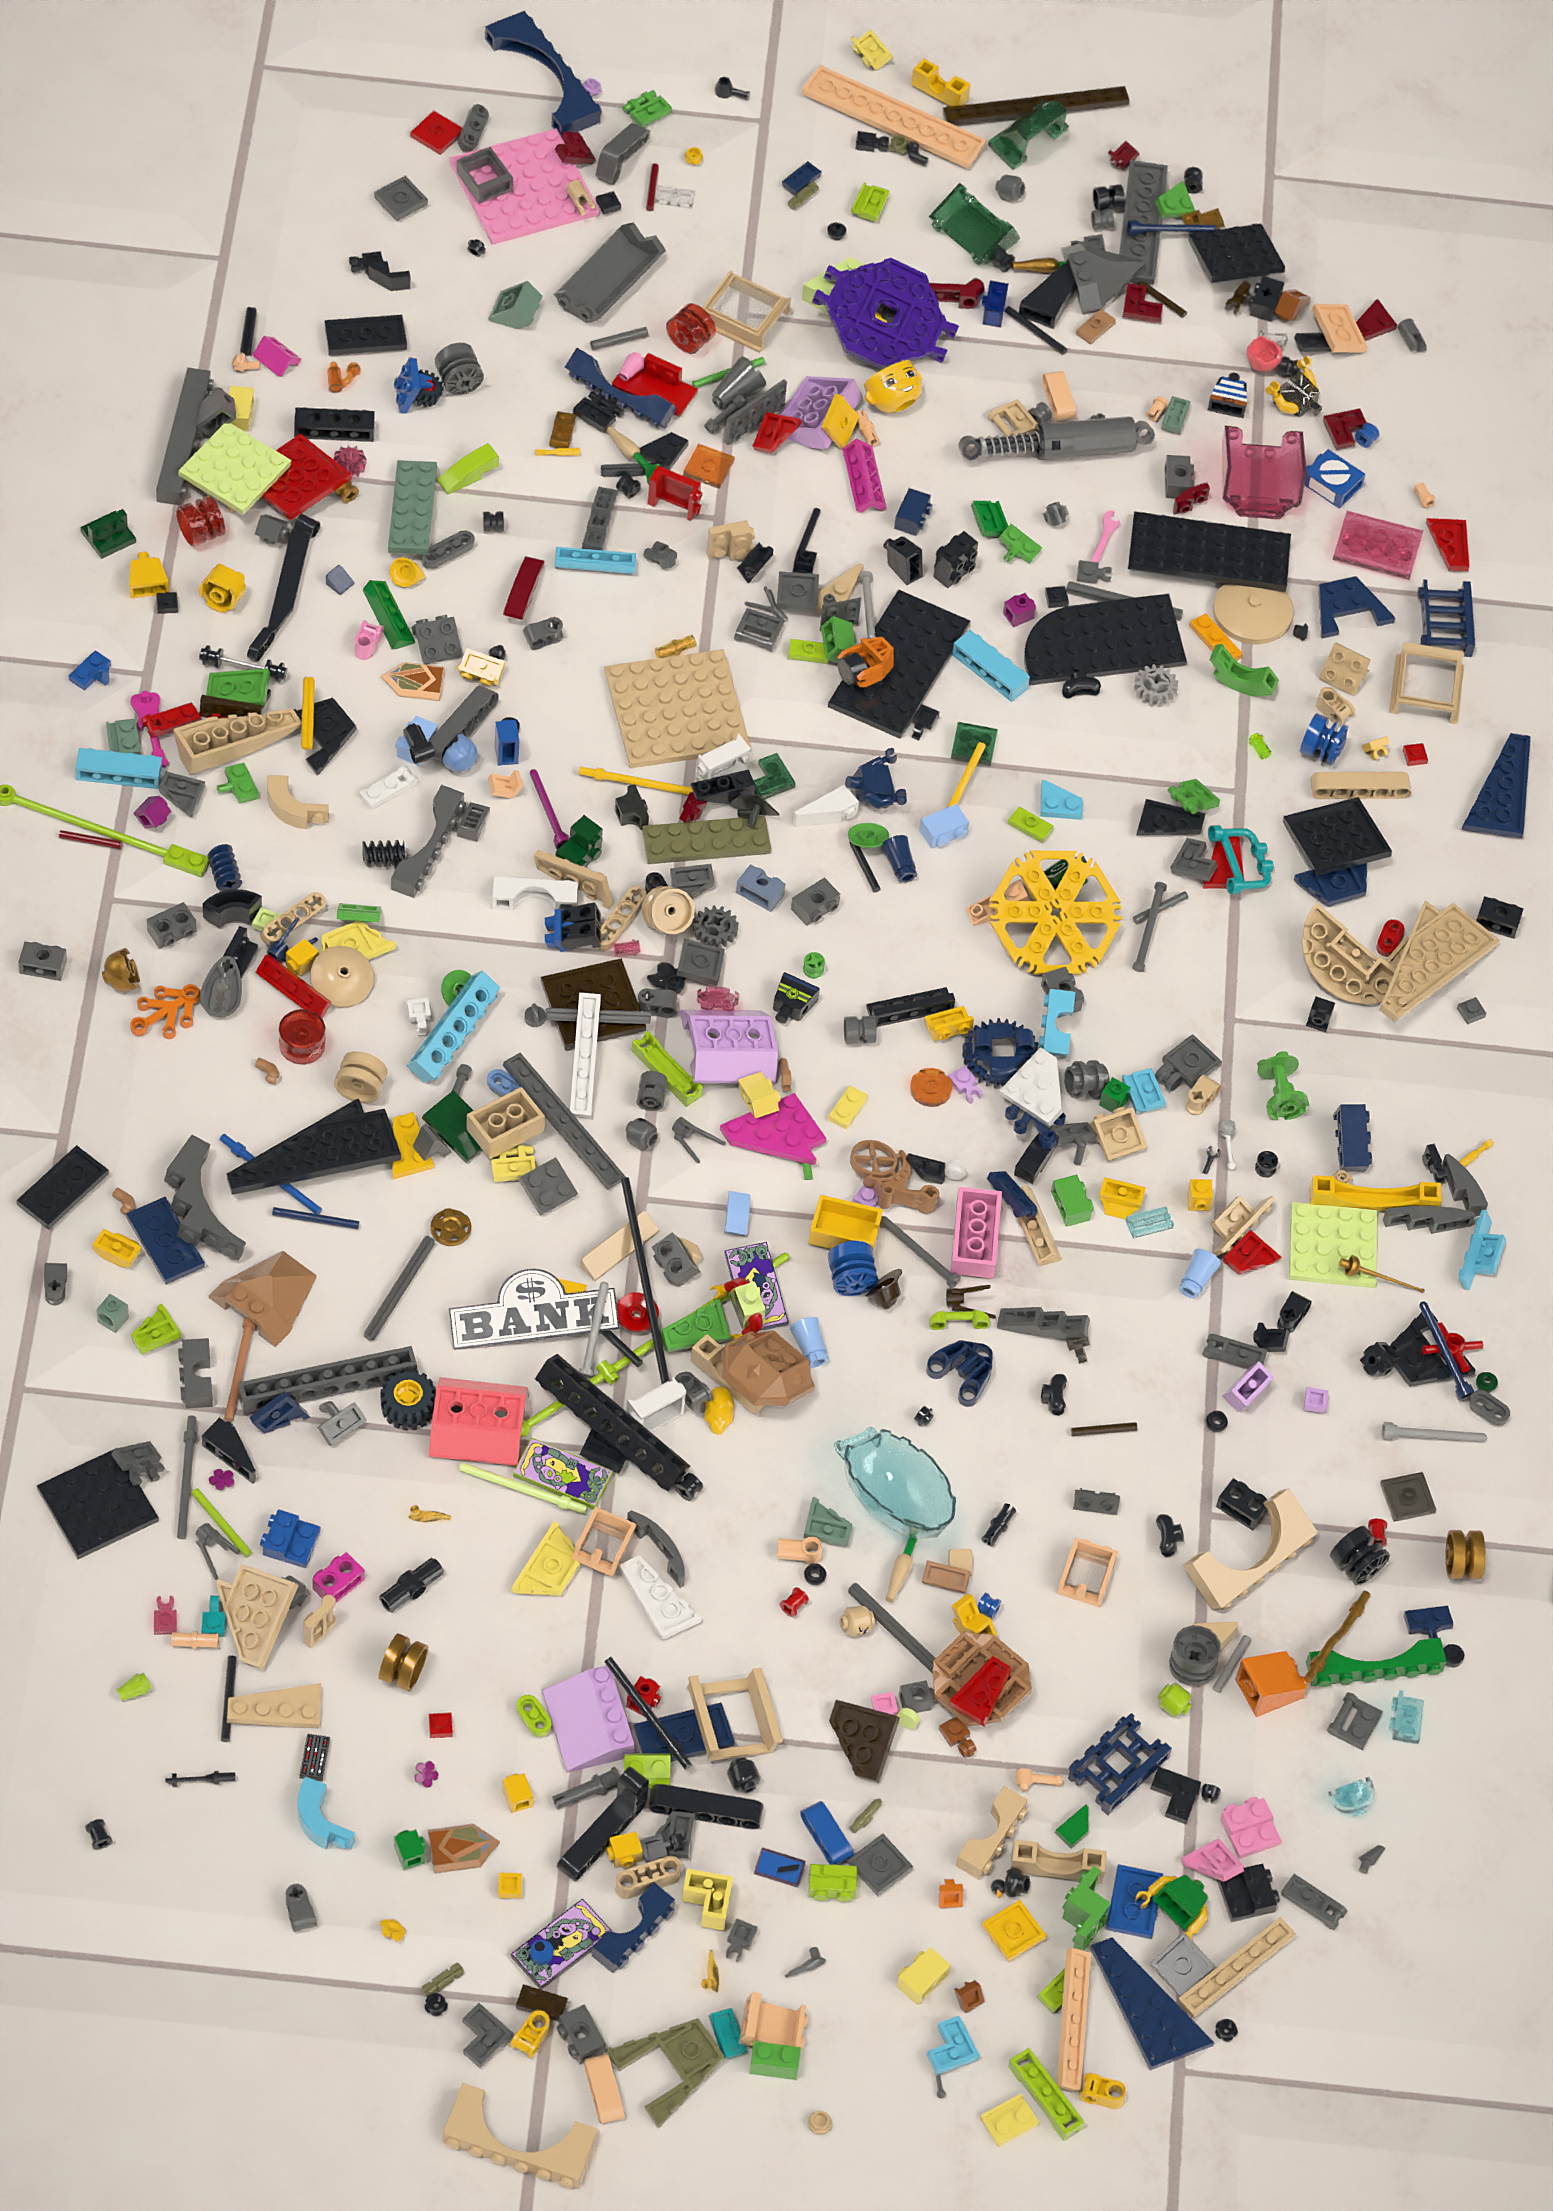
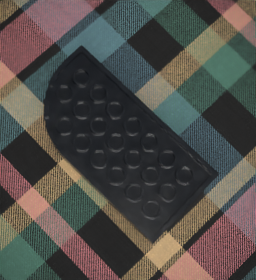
(1104, 639)

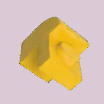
(970, 1619)

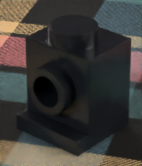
(1320, 1014)

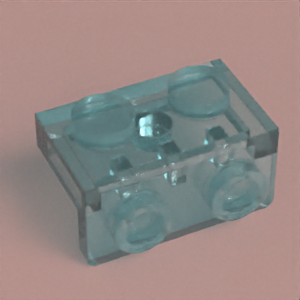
(1406, 1719)

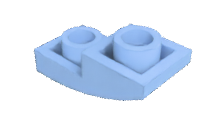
(737, 1213)

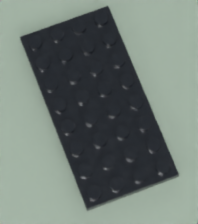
(1209, 551)
(922, 647)

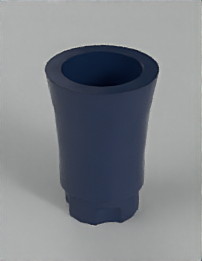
(900, 858)

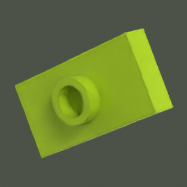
(807, 651)
(1030, 824)

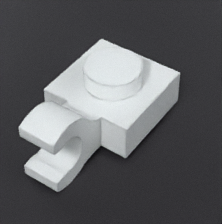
(419, 1012)

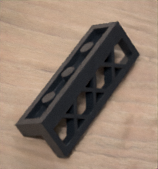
(911, 1006)

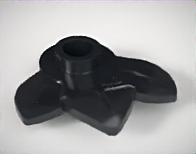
(667, 978)

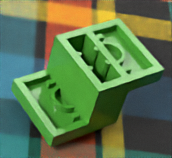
(1086, 1909)

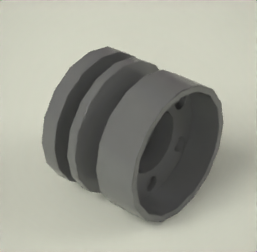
(459, 368)
(1194, 1655)

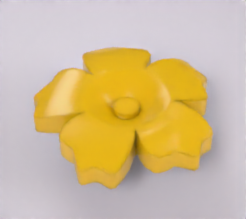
(392, 1929)

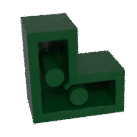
(584, 842)

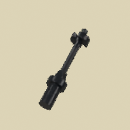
(215, 1778)

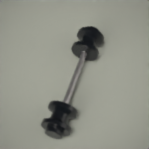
(216, 657)

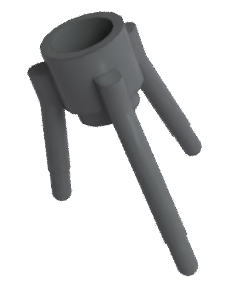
(685, 1129)
(210, 1536)

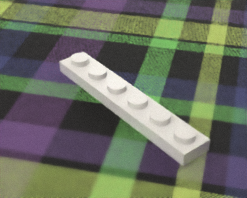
(585, 1055)

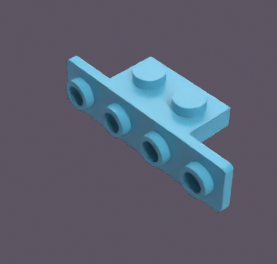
(1483, 1252)

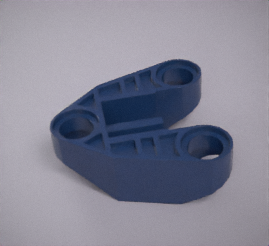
(953, 1355)

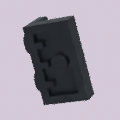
(240, 950)

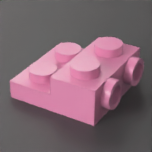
(1250, 1827)

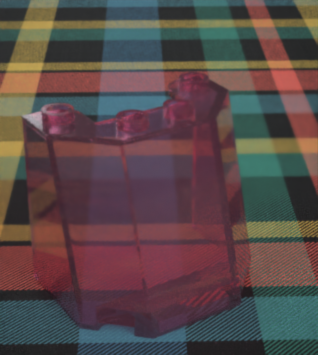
(1263, 478)

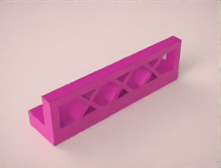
(862, 477)

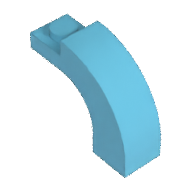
(312, 1821)

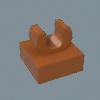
(969, 1996)

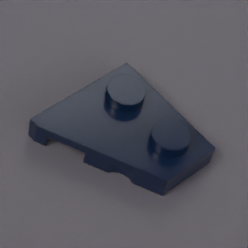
(278, 1413)

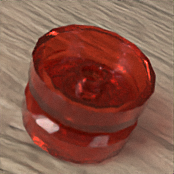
(691, 328)
(302, 1036)

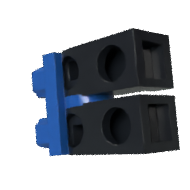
(574, 927)

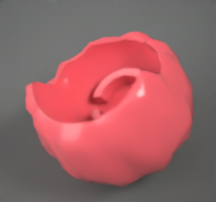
(1264, 354)

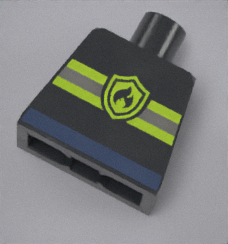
(794, 998)

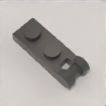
(1233, 1351)
(1313, 1901)

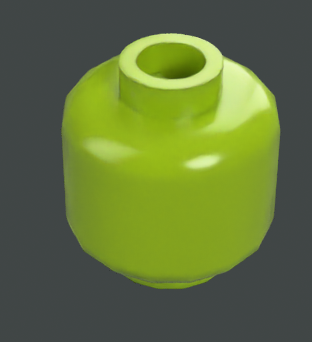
(1174, 1700)

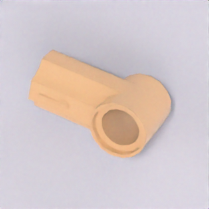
(798, 1550)

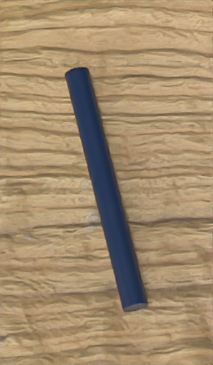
(317, 1218)

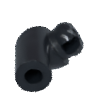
(914, 155)

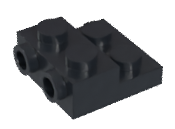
(1249, 1893)

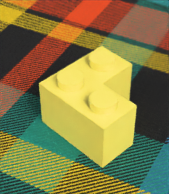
(712, 1892)

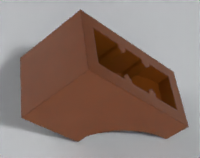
(1291, 304)

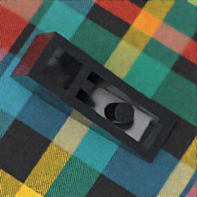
(225, 1444)

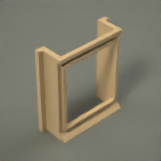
(1433, 653)
(761, 1705)

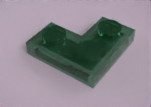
(776, 778)

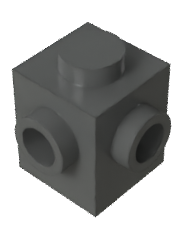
(271, 529)

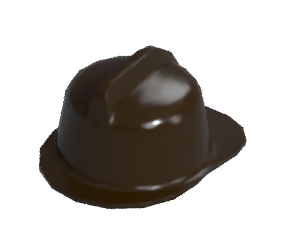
(887, 1290)

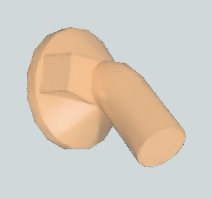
(240, 363)

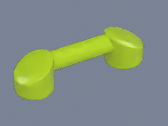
(979, 1319)

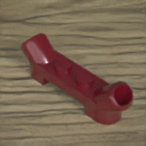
(964, 294)

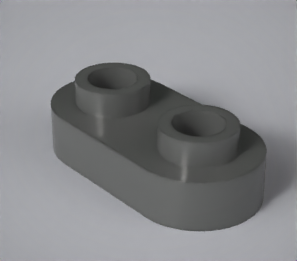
(1490, 1407)

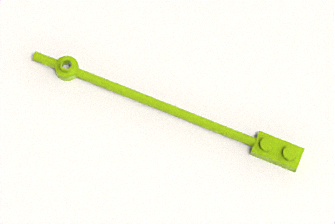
(174, 856)

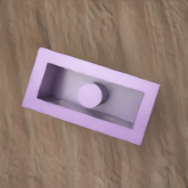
(1248, 1386)

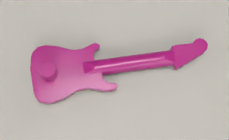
(145, 704)

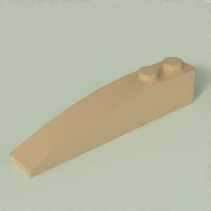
(226, 739)

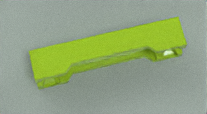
(658, 1060)
(1046, 2093)

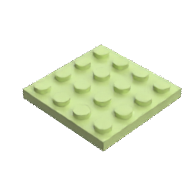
(234, 468)
(1325, 1235)

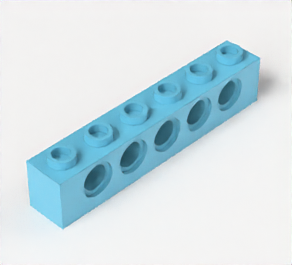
(422, 1063)

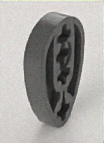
(209, 988)

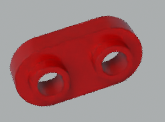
(1391, 936)

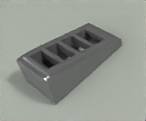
(468, 832)

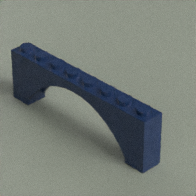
(522, 36)

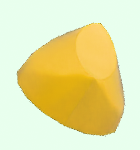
(405, 572)

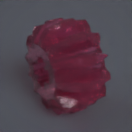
(351, 459)

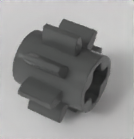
(1055, 513)

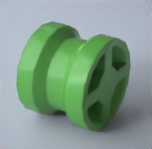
(817, 961)

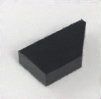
(927, 1168)

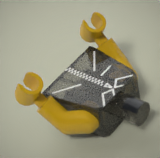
(1298, 393)

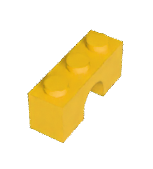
(927, 79)

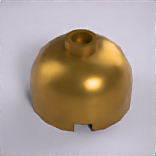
(121, 971)

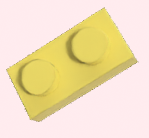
(848, 1107)

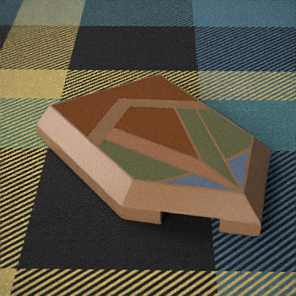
(460, 1847)

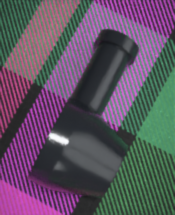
(724, 89)

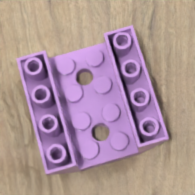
(733, 1051)

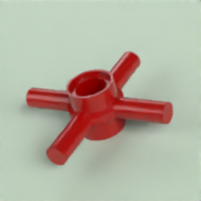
(1456, 1345)

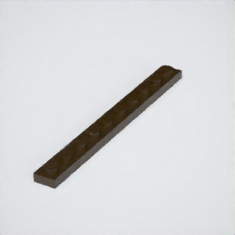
(1018, 107)

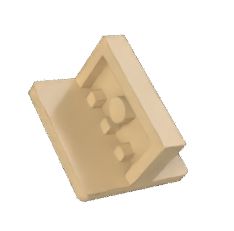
(1345, 669)

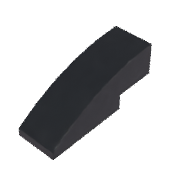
(1033, 1161)

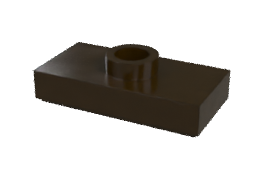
(535, 1999)

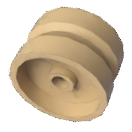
(668, 910)
(360, 1077)

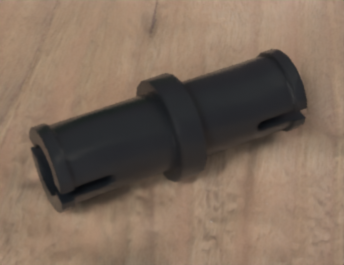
(998, 1524)

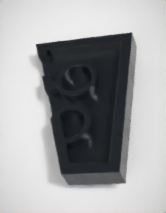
(1168, 819)

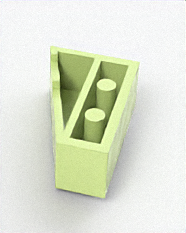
(825, 285)

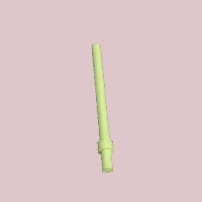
(563, 1502)

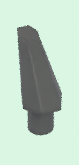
(1370, 1858)

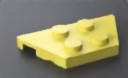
(360, 937)
(549, 1566)

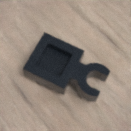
(868, 141)
(362, 263)
(1433, 1160)

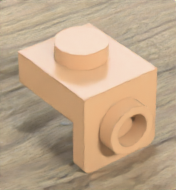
(505, 785)

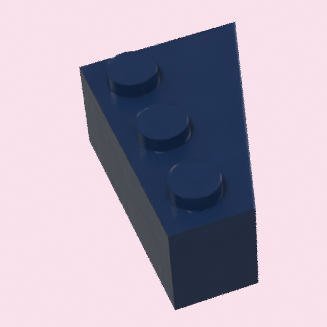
(1353, 1137)

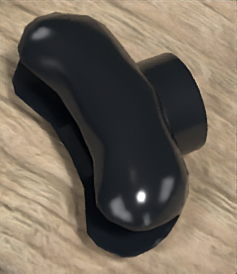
(1081, 685)
(1053, 1394)
(1169, 1534)

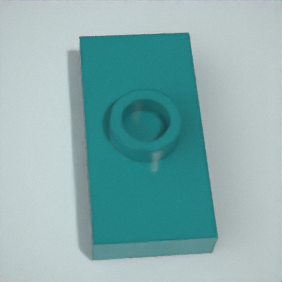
(727, 2033)

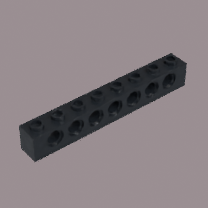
(623, 1423)

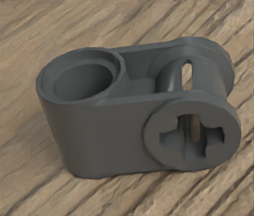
(542, 634)
(659, 1002)
(54, 1282)
(695, 1390)
(300, 1911)

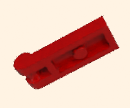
(170, 719)

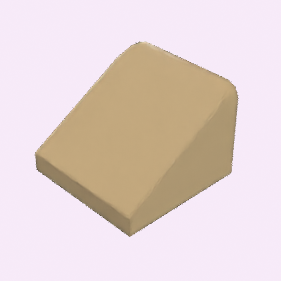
(960, 1558)

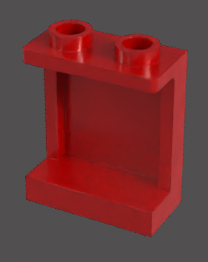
(675, 490)

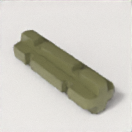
(803, 195)
(443, 1979)

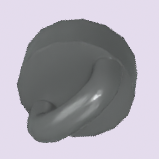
(534, 1016)

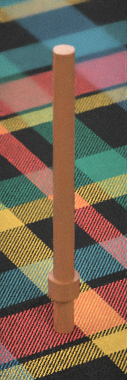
(248, 1327)

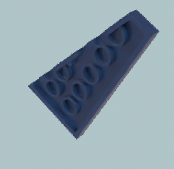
(1503, 796)
(1154, 2018)

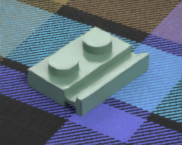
(123, 736)

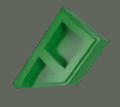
(1074, 1828)

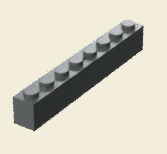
(183, 436)

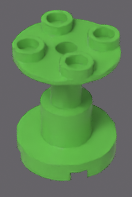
(1286, 1100)

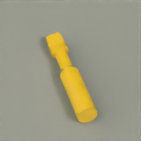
(559, 452)
(1475, 1153)

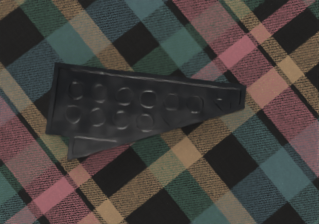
(330, 1146)

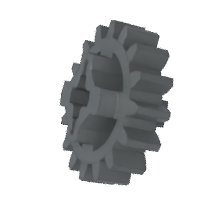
(715, 926)

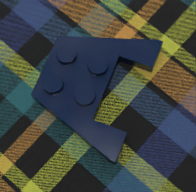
(1347, 598)

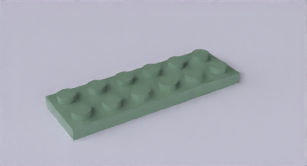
(412, 507)

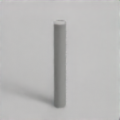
(1231, 1664)

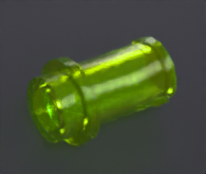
(1257, 741)

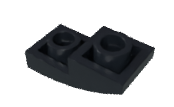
(804, 561)

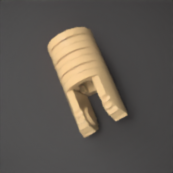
(579, 195)

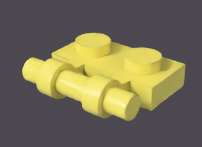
(512, 1168)

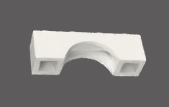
(511, 891)

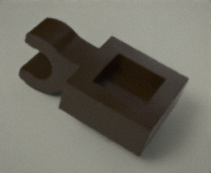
(1240, 295)

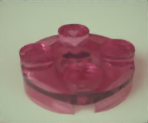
(717, 998)

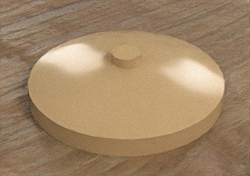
(1252, 613)

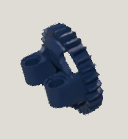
(979, 1047)

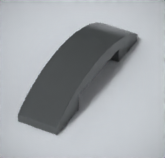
(662, 1540)

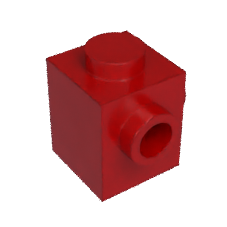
(649, 1692)

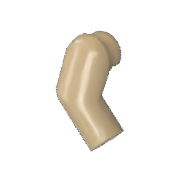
(693, 1249)

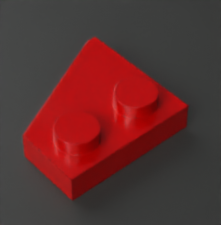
(774, 431)
(1250, 1254)

